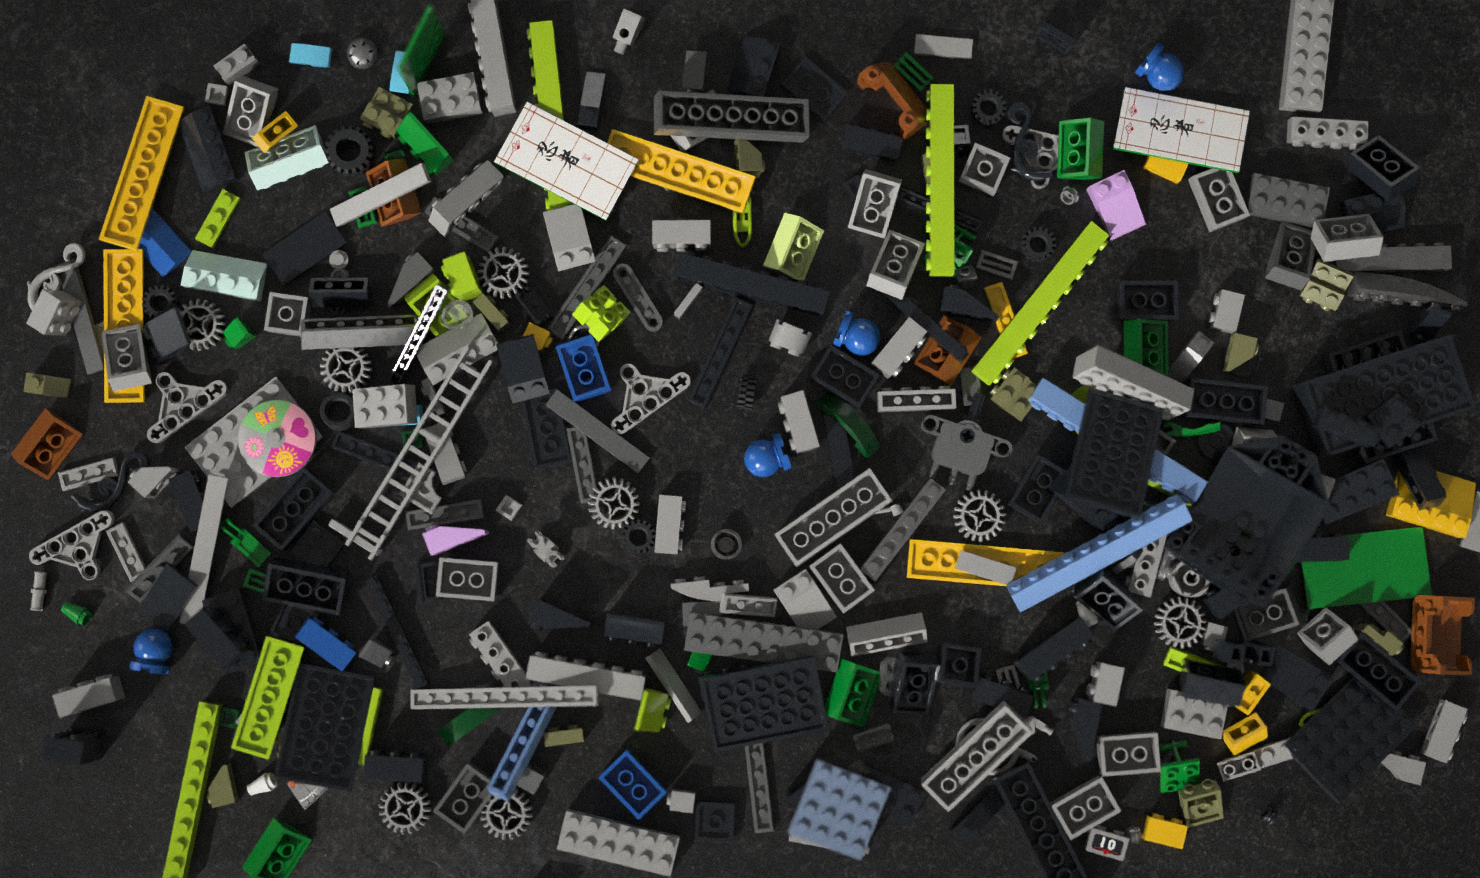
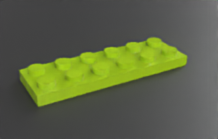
(268, 697)

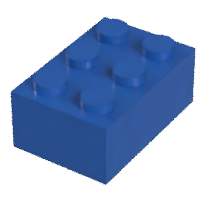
(633, 784)

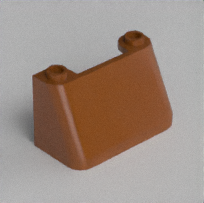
(913, 109)
(1438, 634)

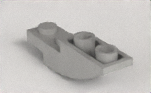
(701, 588)
(1253, 760)

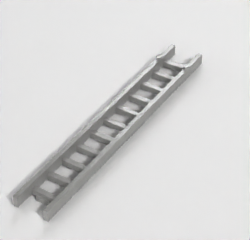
(408, 446)

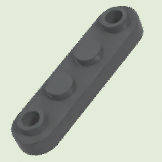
(638, 297)

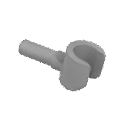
(896, 510)

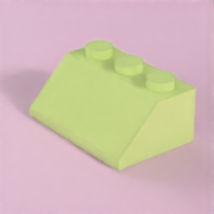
(793, 247)

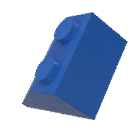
(583, 368)

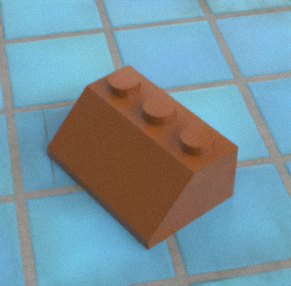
(400, 208)
(938, 361)
(46, 444)

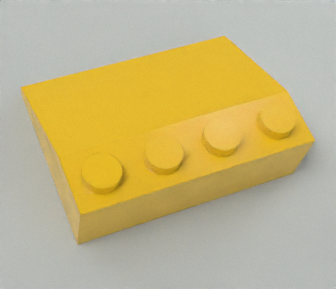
(1450, 517)

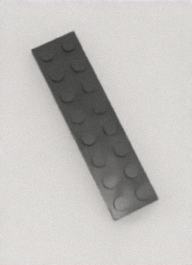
(761, 640)

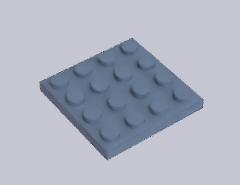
(838, 809)

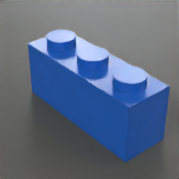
(325, 643)

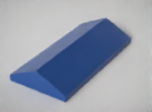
(162, 245)

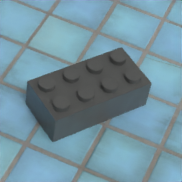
(1286, 200)

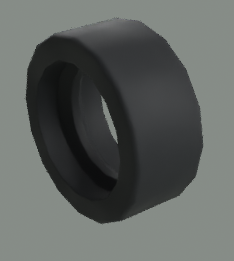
(325, 405)

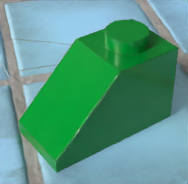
(238, 333)

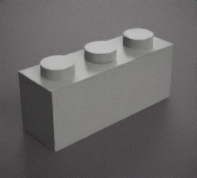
(446, 460)
(669, 524)
(1444, 731)

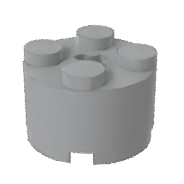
(789, 337)
(1183, 587)

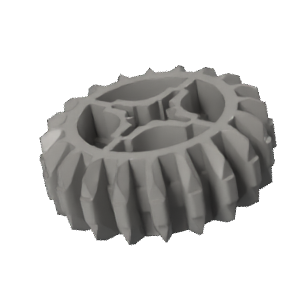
(510, 267)
(192, 329)
(339, 372)
(611, 511)
(976, 524)
(1176, 630)
(400, 800)
(515, 813)

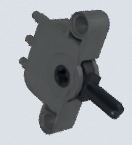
(959, 455)

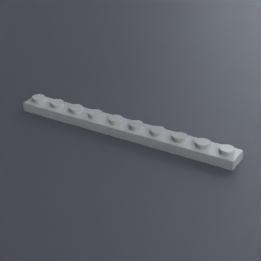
(505, 697)

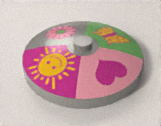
(277, 438)

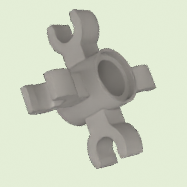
(545, 549)

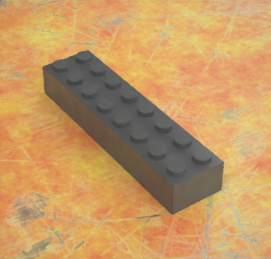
(731, 116)

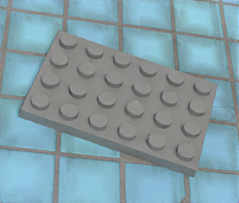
(218, 447)

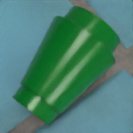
(77, 613)

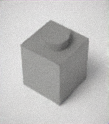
(1211, 633)
(681, 800)

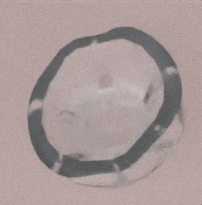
(457, 312)

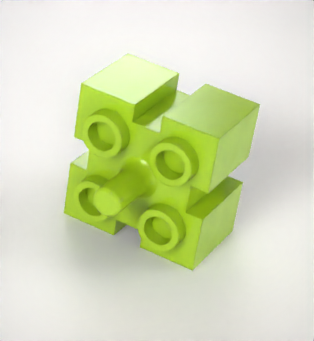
(601, 313)

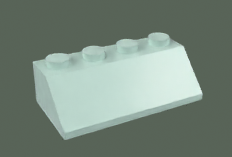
(286, 159)
(224, 275)

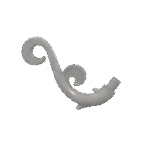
(55, 281)

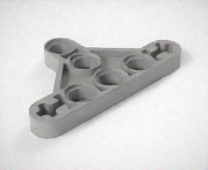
(1050, 153)
(652, 390)
(172, 409)
(68, 551)

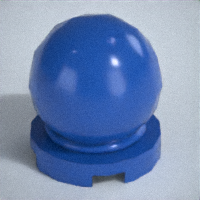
(1162, 69)
(858, 335)
(766, 457)
(152, 650)

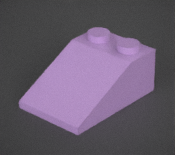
(1116, 205)
(442, 539)

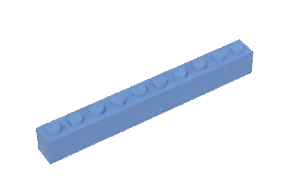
(1164, 470)
(1099, 553)

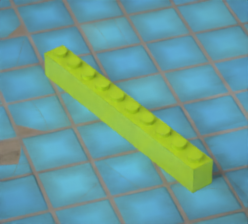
(547, 81)
(940, 179)
(1040, 303)
(193, 790)

